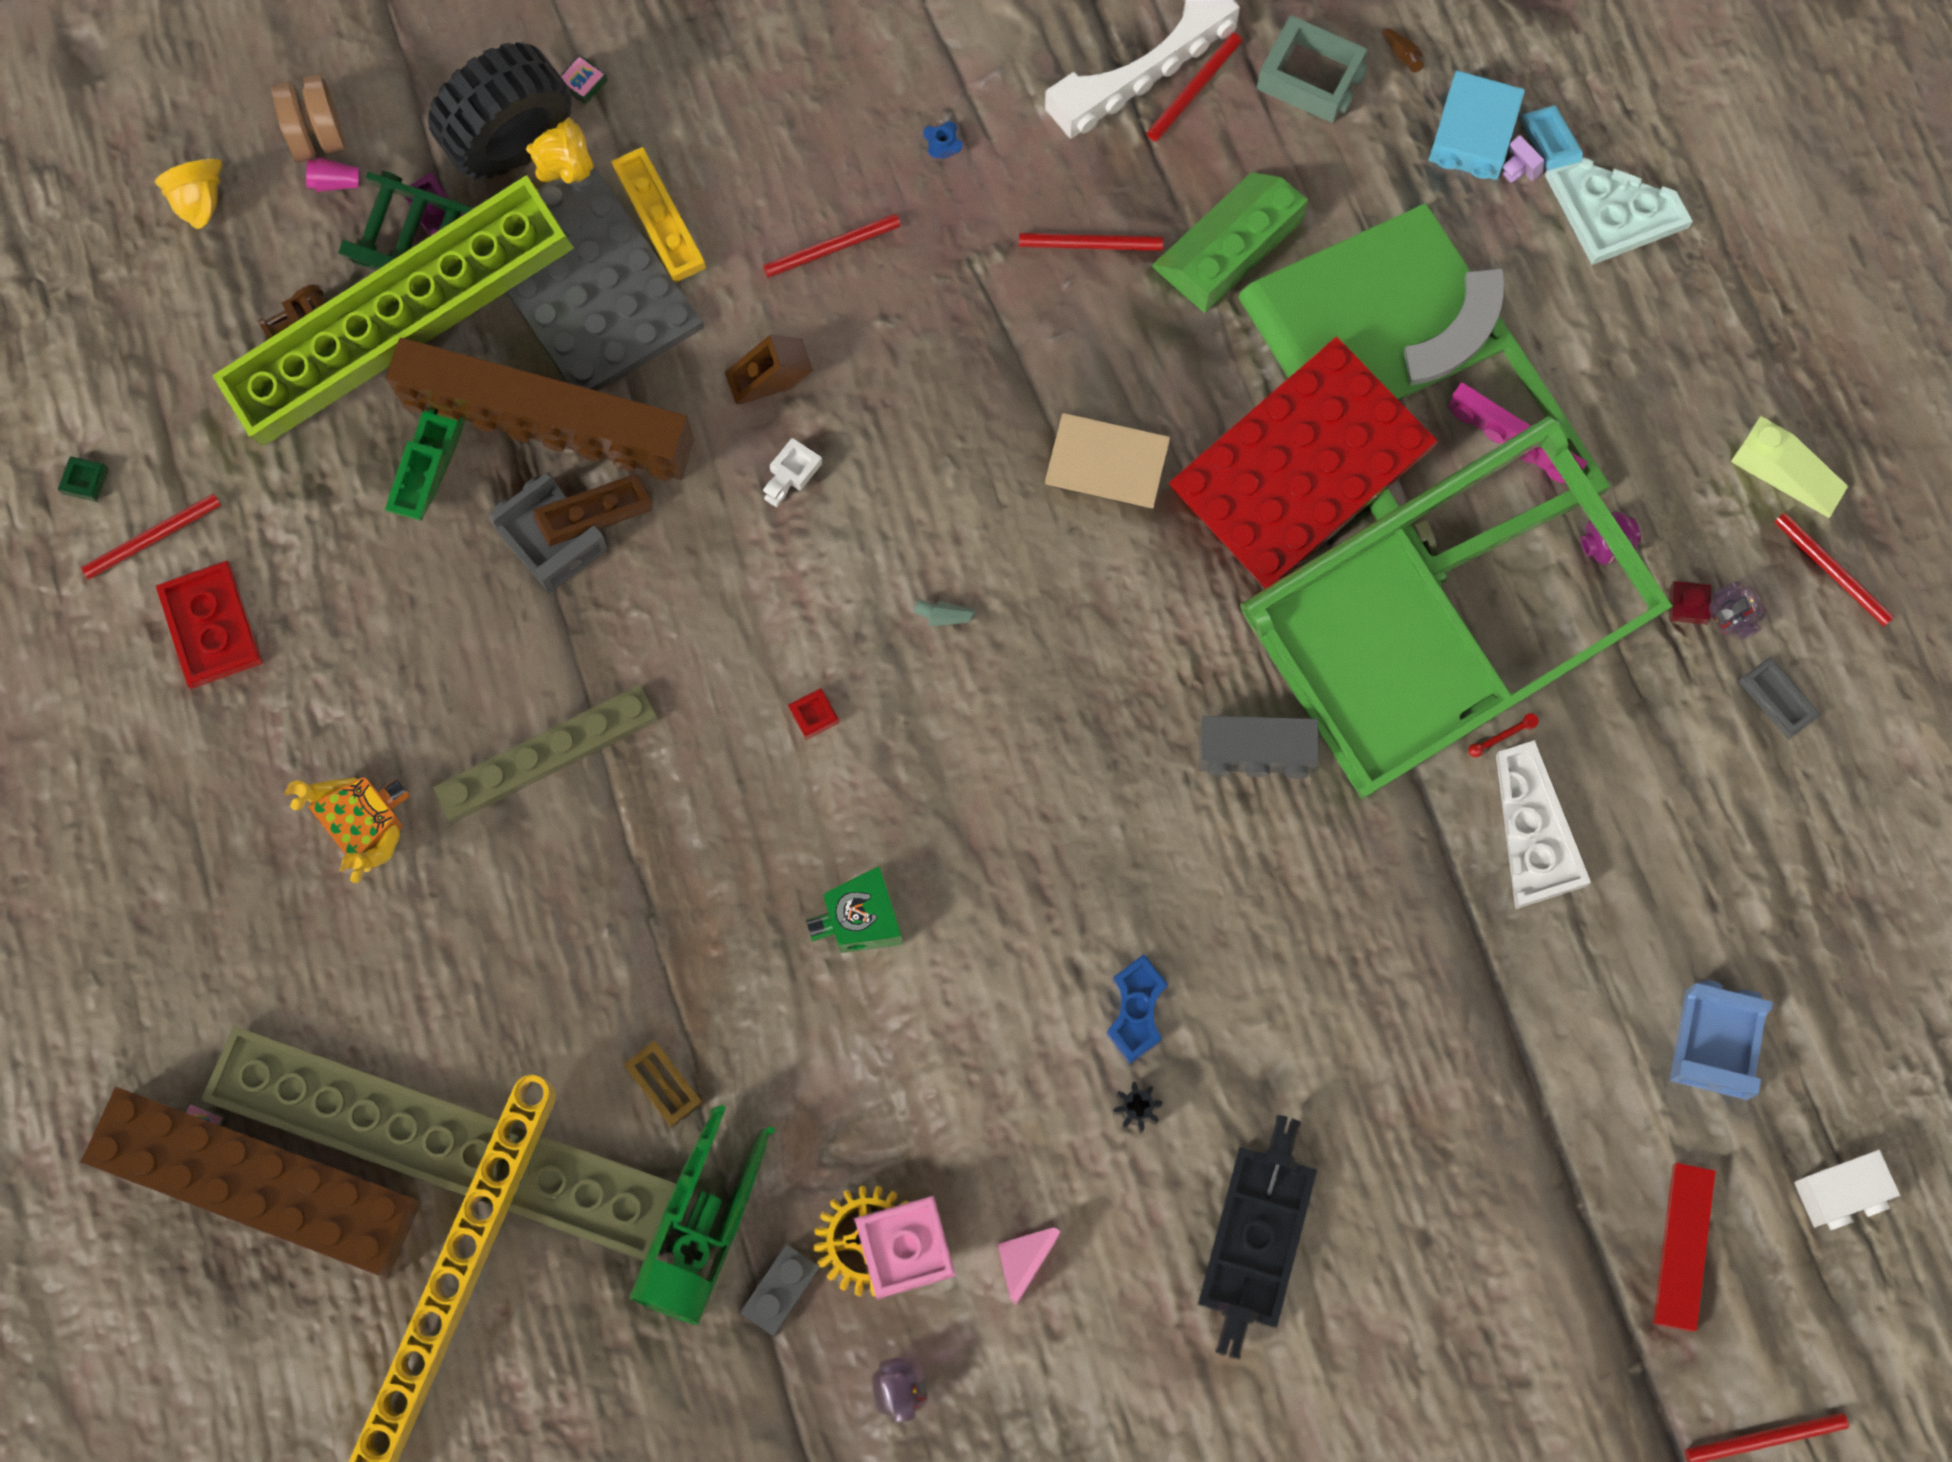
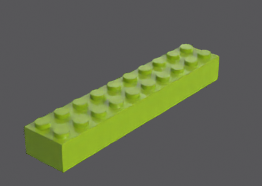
(406, 298)

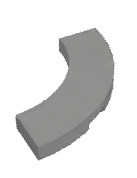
(1465, 335)

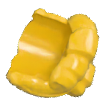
(561, 154)

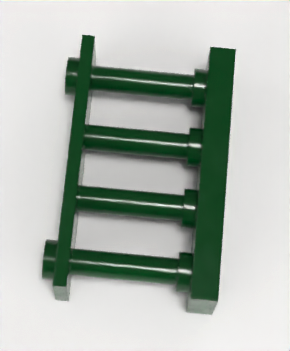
(365, 251)

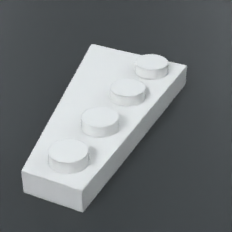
(1537, 833)

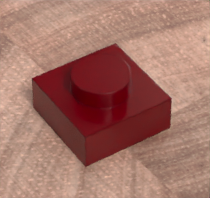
(1690, 602)

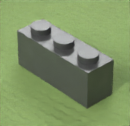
(1258, 746)

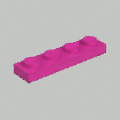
(1500, 426)

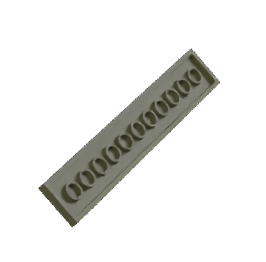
(433, 1140)

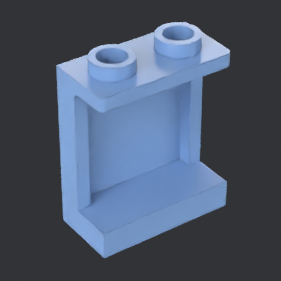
(1720, 1040)

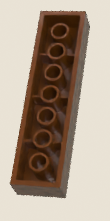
(541, 409)
(251, 1182)

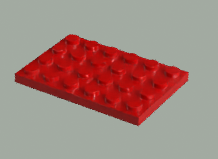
(1303, 463)

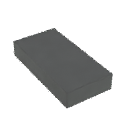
(1779, 698)

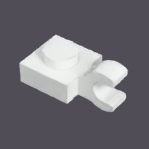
(791, 467)

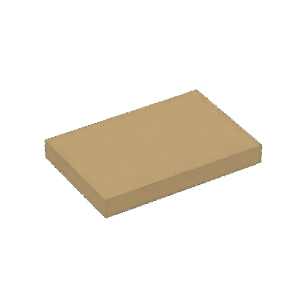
(1107, 460)

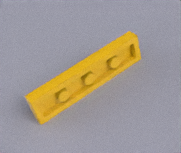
(658, 214)

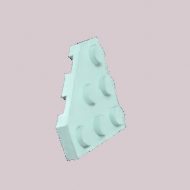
(1615, 209)

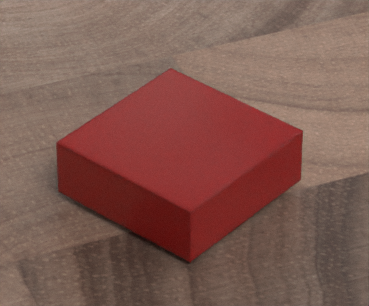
(813, 714)

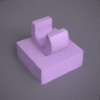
(1522, 160)

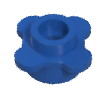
(942, 149)

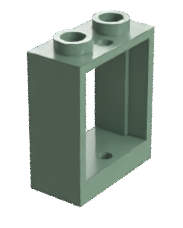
(1304, 95)

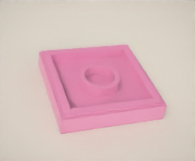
(905, 1247)

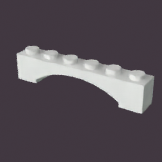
(1083, 100)

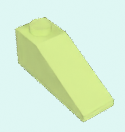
(1789, 466)

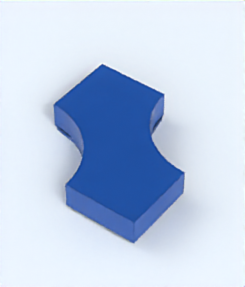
(1135, 1028)

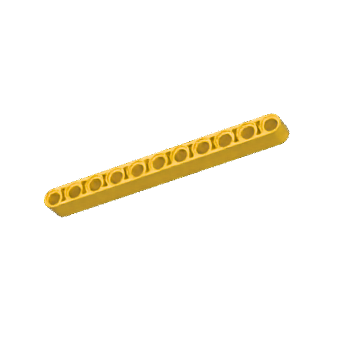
(466, 1270)

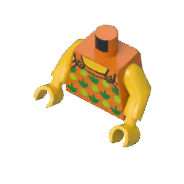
(355, 818)

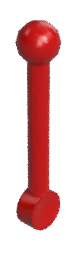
(1529, 722)

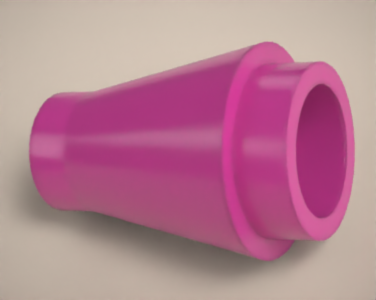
(331, 175)

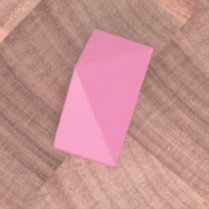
(1023, 1258)

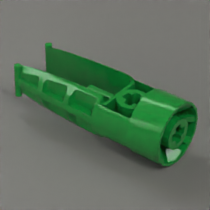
(674, 1286)

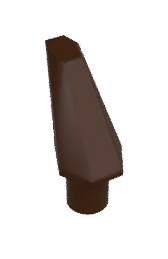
(1404, 49)

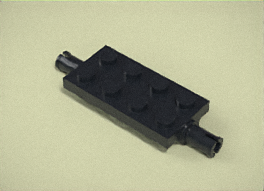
(1257, 1237)

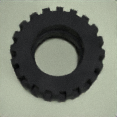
(498, 109)

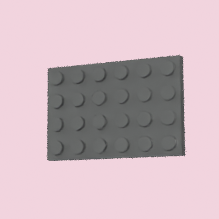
(607, 298)

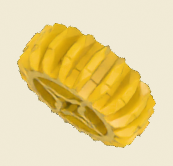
(849, 1242)

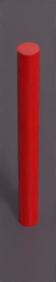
(1194, 87)
(1088, 241)
(831, 245)
(150, 536)
(1834, 569)
(1767, 1438)

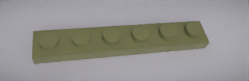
(545, 754)

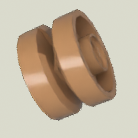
(308, 118)

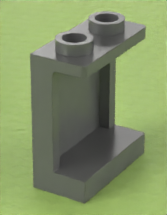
(517, 527)

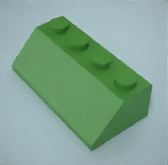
(1232, 238)

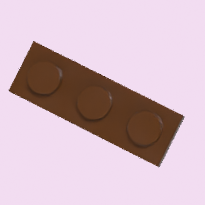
(595, 507)

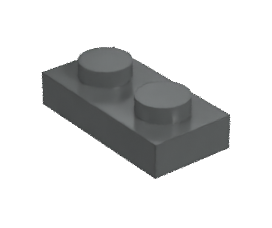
(780, 1290)

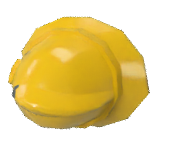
(192, 190)

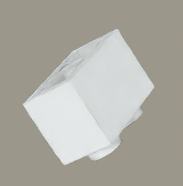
(1847, 1189)

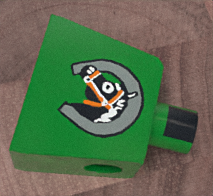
(858, 915)

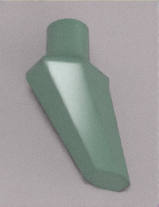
(944, 613)

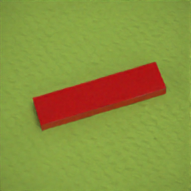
(1684, 1247)

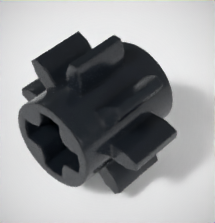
(1144, 1099)

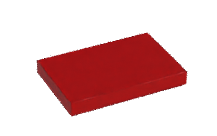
(209, 624)

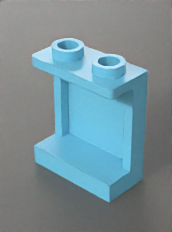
(1476, 125)

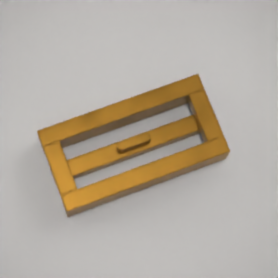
(683, 1110)

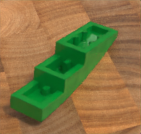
(424, 465)

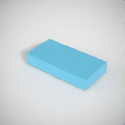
(1552, 137)

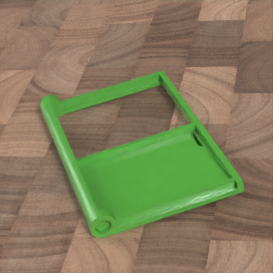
(1378, 297)
(1383, 648)

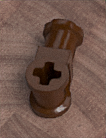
(295, 309)

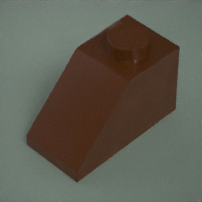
(769, 369)

